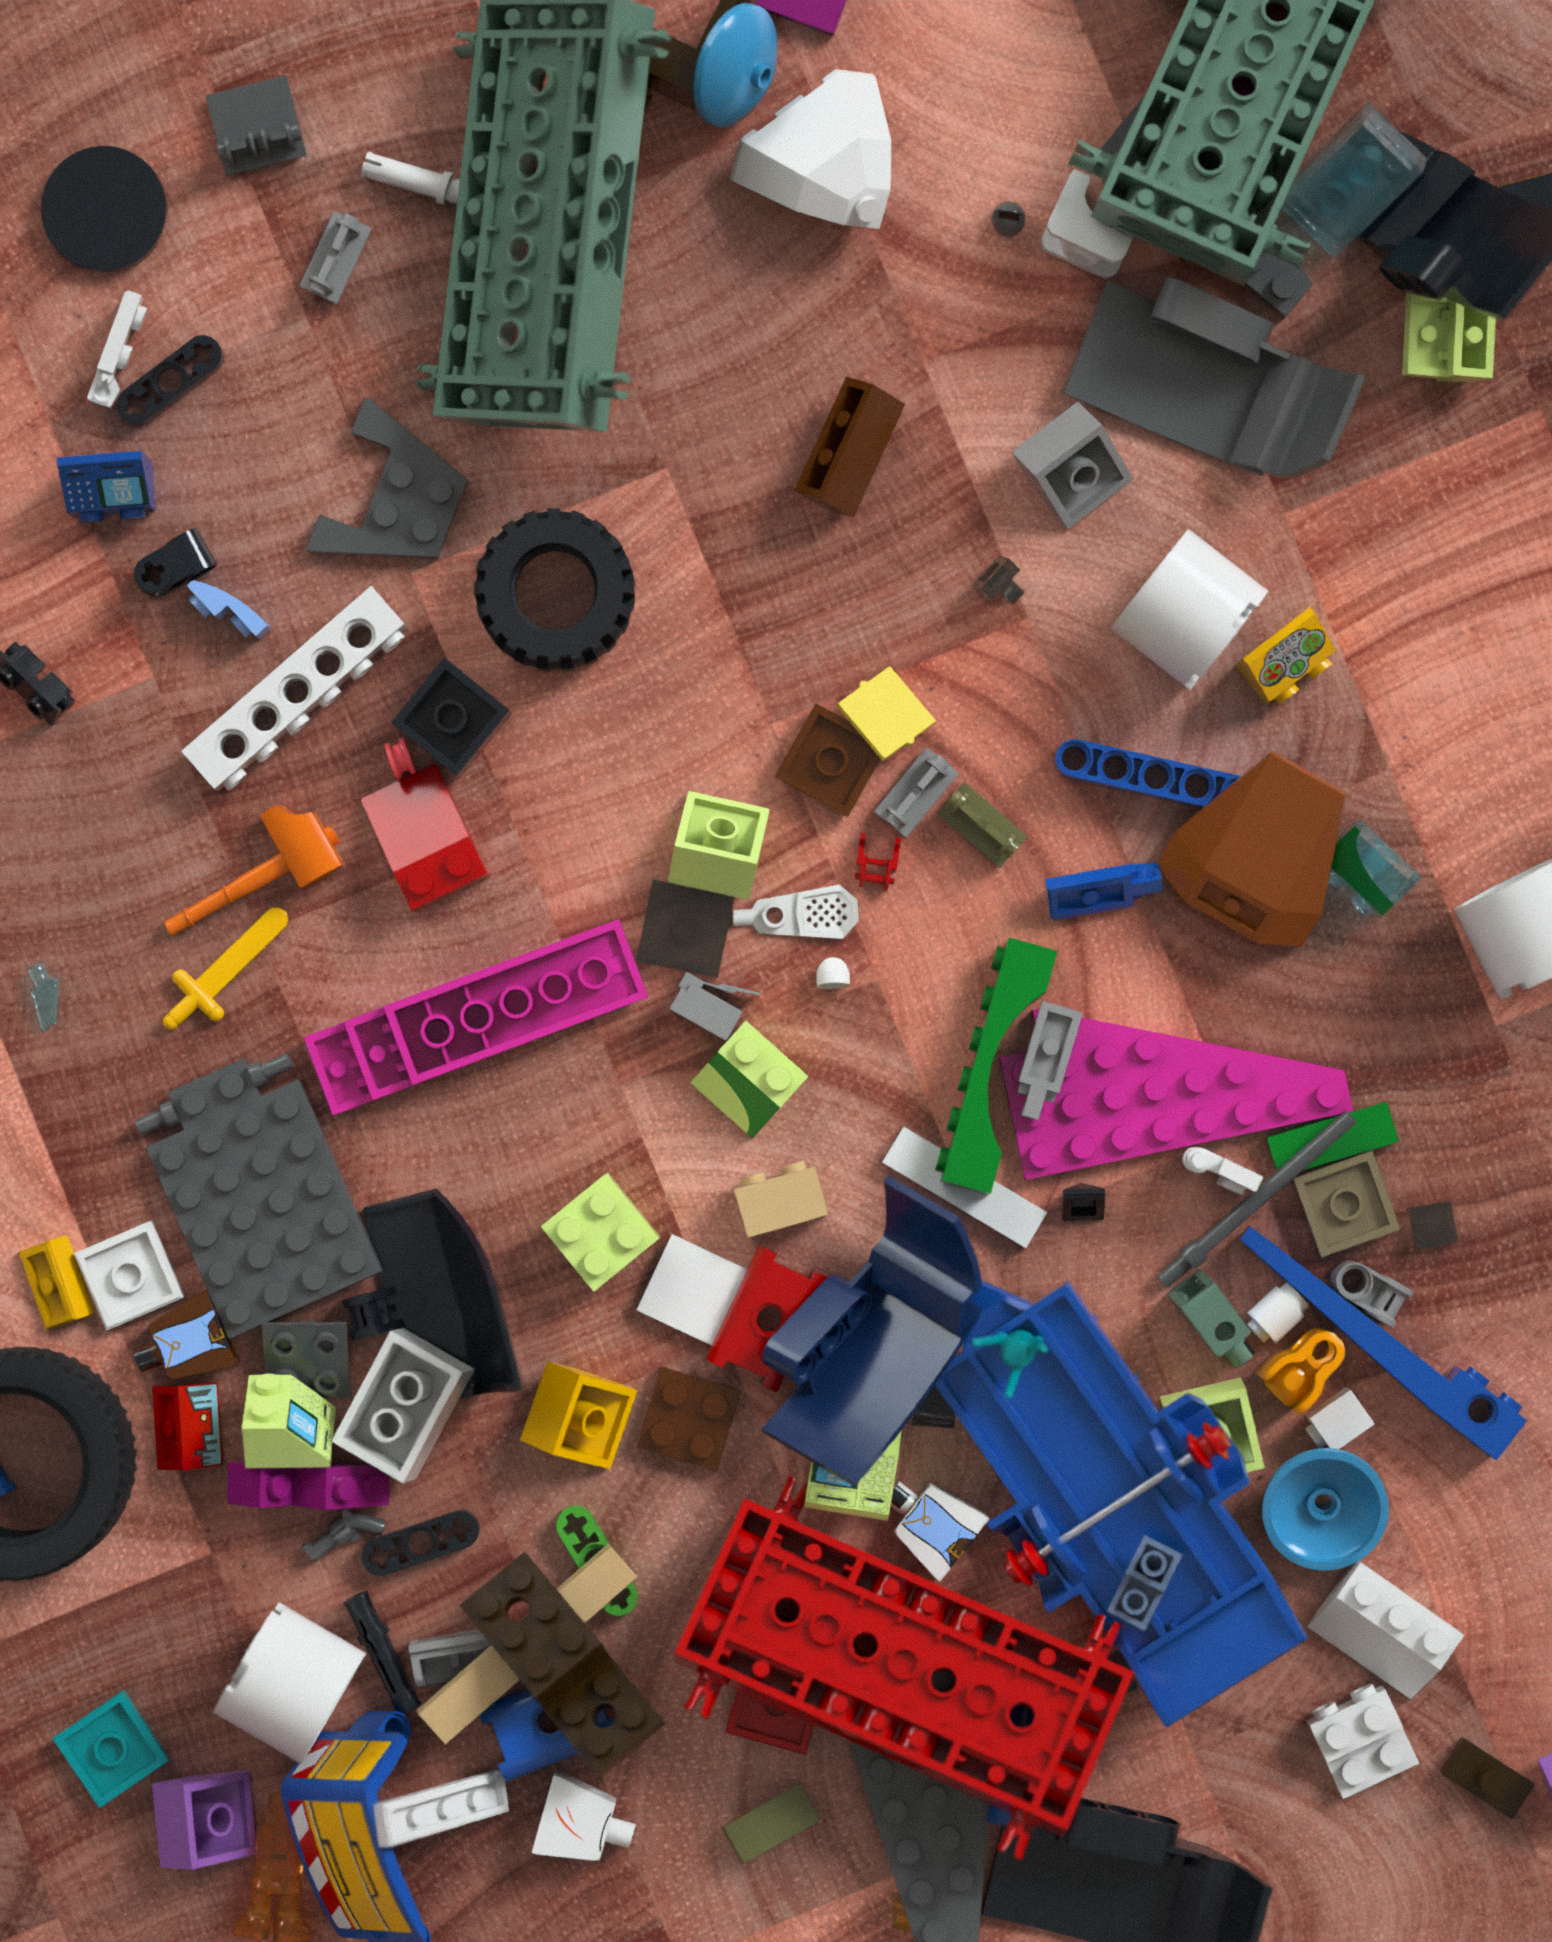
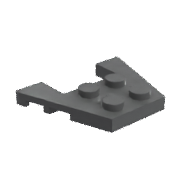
(410, 504)

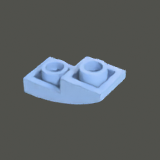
(215, 601)

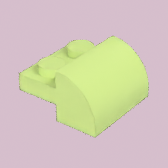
(1447, 341)

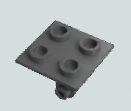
(255, 125)
(311, 1353)

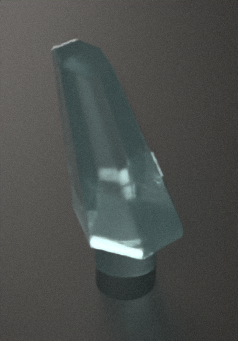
(45, 995)

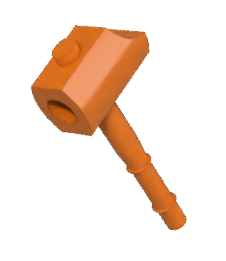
(304, 850)

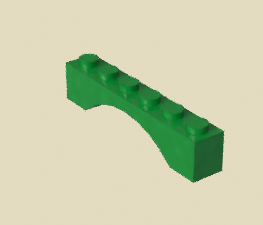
(973, 1150)

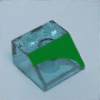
(1370, 870)

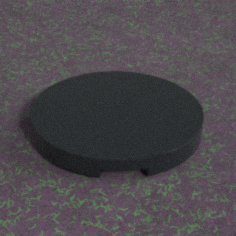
(104, 209)

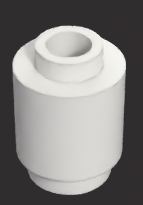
(1277, 1313)

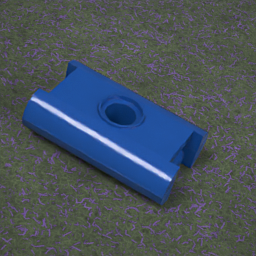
(522, 1738)

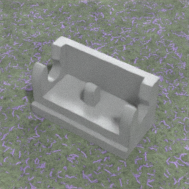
(444, 1656)

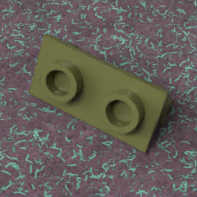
(982, 824)

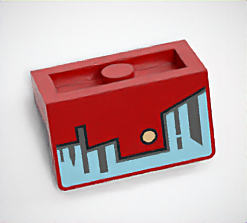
(187, 1426)

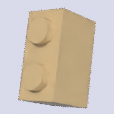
(781, 1199)

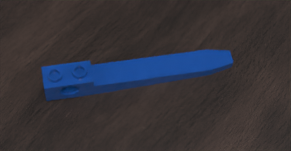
(1444, 1396)

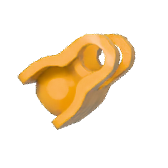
(1294, 1372)

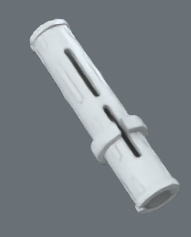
(412, 178)

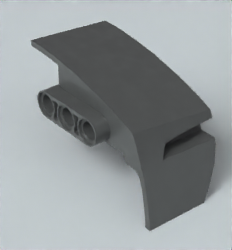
(1210, 380)

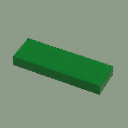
(1371, 1131)

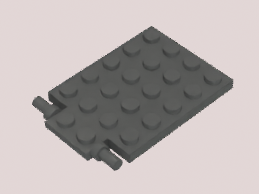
(258, 1194)

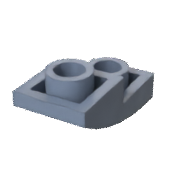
(1144, 1582)

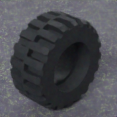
(554, 533)

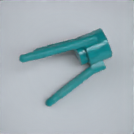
(1016, 1351)

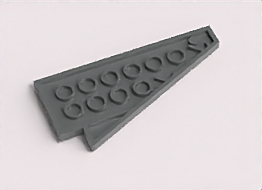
(931, 1842)

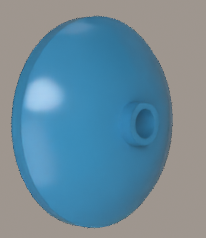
(735, 65)
(1328, 1533)

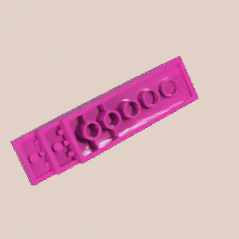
(475, 1017)

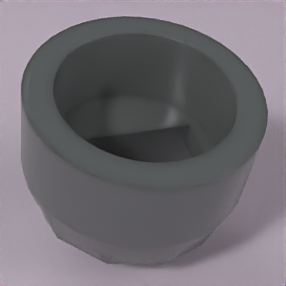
(1006, 226)

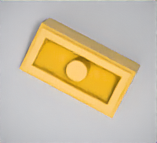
(56, 1282)

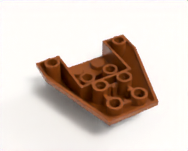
(1260, 852)

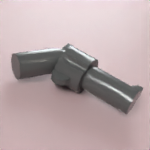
(343, 1529)

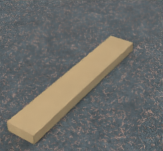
(490, 1675)

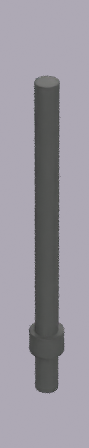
(1194, 1253)

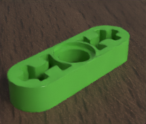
(572, 1538)

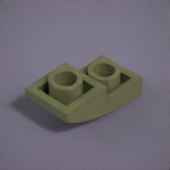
(770, 1823)

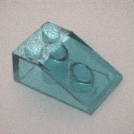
(1353, 179)

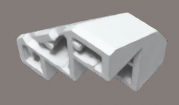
(824, 153)

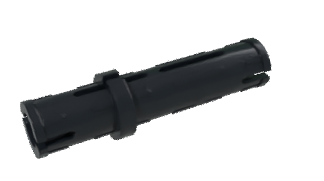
(379, 1646)

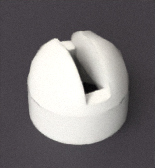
(832, 974)

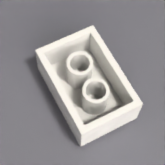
(403, 1405)

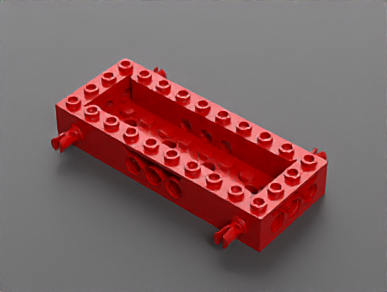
(889, 1697)

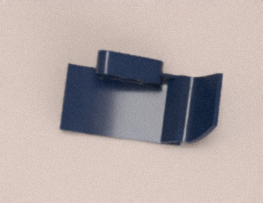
(876, 1342)

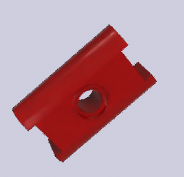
(762, 1287)

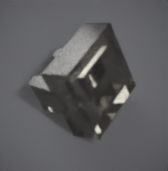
(998, 581)

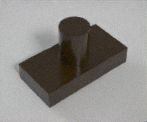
(1487, 1778)

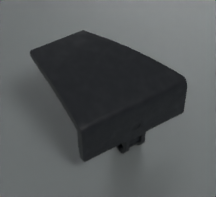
(437, 1289)

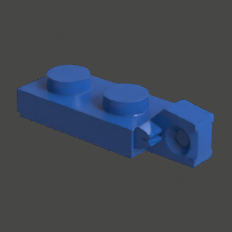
(1101, 889)

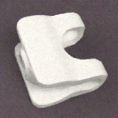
(1079, 237)

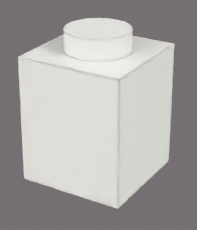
(1338, 1420)

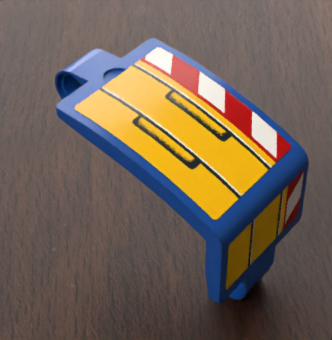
(336, 1831)

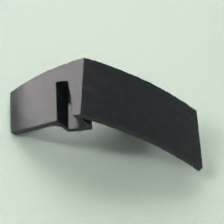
(1461, 238)
(1126, 1880)

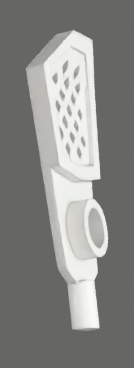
(796, 915)

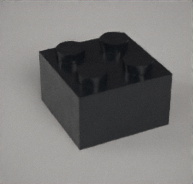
(451, 717)

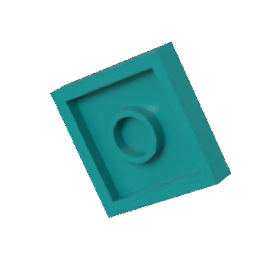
(111, 1748)

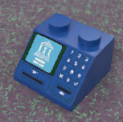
(107, 485)

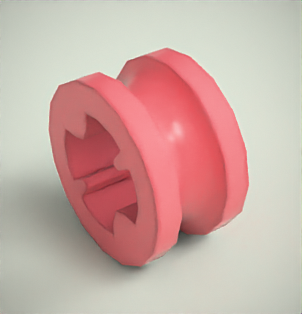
(400, 758)

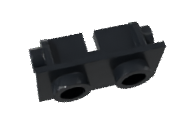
(42, 697)

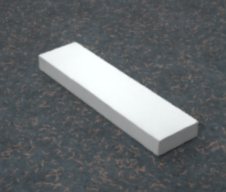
(1000, 1210)
(440, 1808)

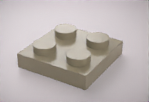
(1346, 1203)

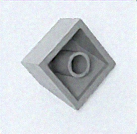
(1073, 464)

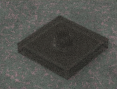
(685, 928)

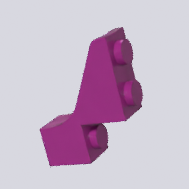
(321, 1488)

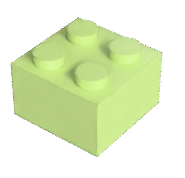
(600, 1231)

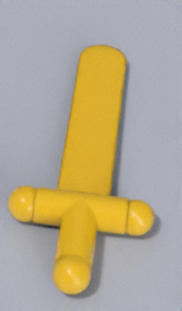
(202, 990)

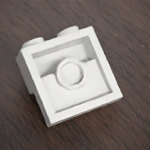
(1361, 1740)

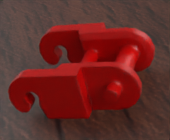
(891, 864)

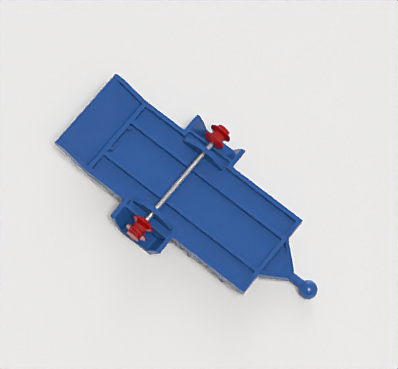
(1103, 1471)

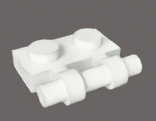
(1230, 1174)

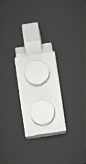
(116, 351)

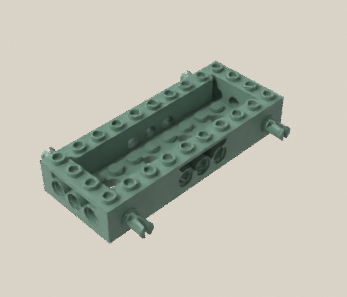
(568, 213)
(1228, 213)

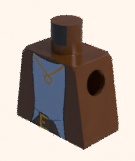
(188, 1341)

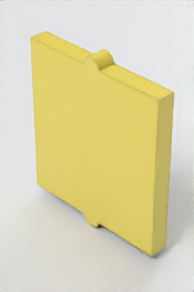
(886, 713)

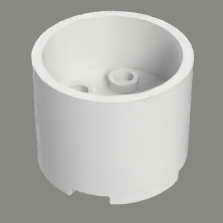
(1189, 609)
(1513, 929)
(289, 1682)

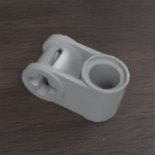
(1376, 1294)

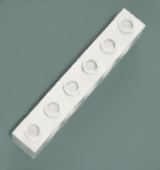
(207, 749)

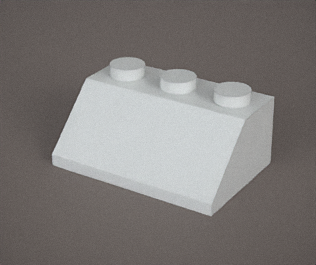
(1385, 1630)

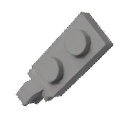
(1047, 1056)

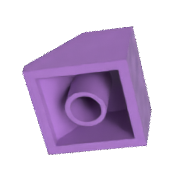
(204, 1819)

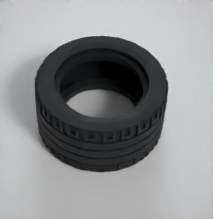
(106, 1459)

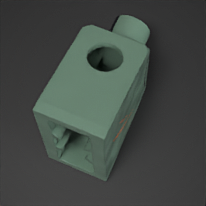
(1205, 1309)

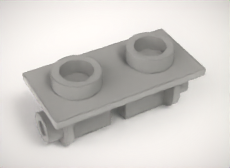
(335, 257)
(916, 792)

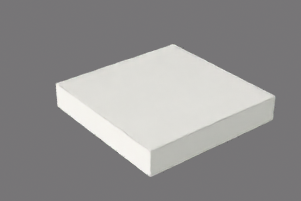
(129, 1275)
(691, 1289)

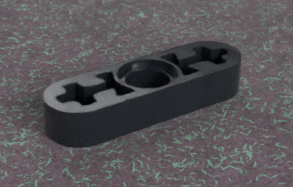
(171, 362)
(394, 1562)

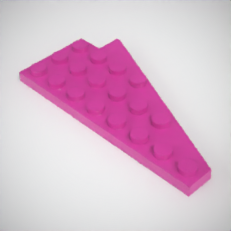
(1159, 1092)

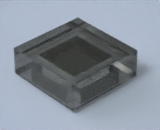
(1432, 1224)

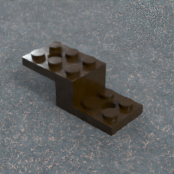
(562, 1664)

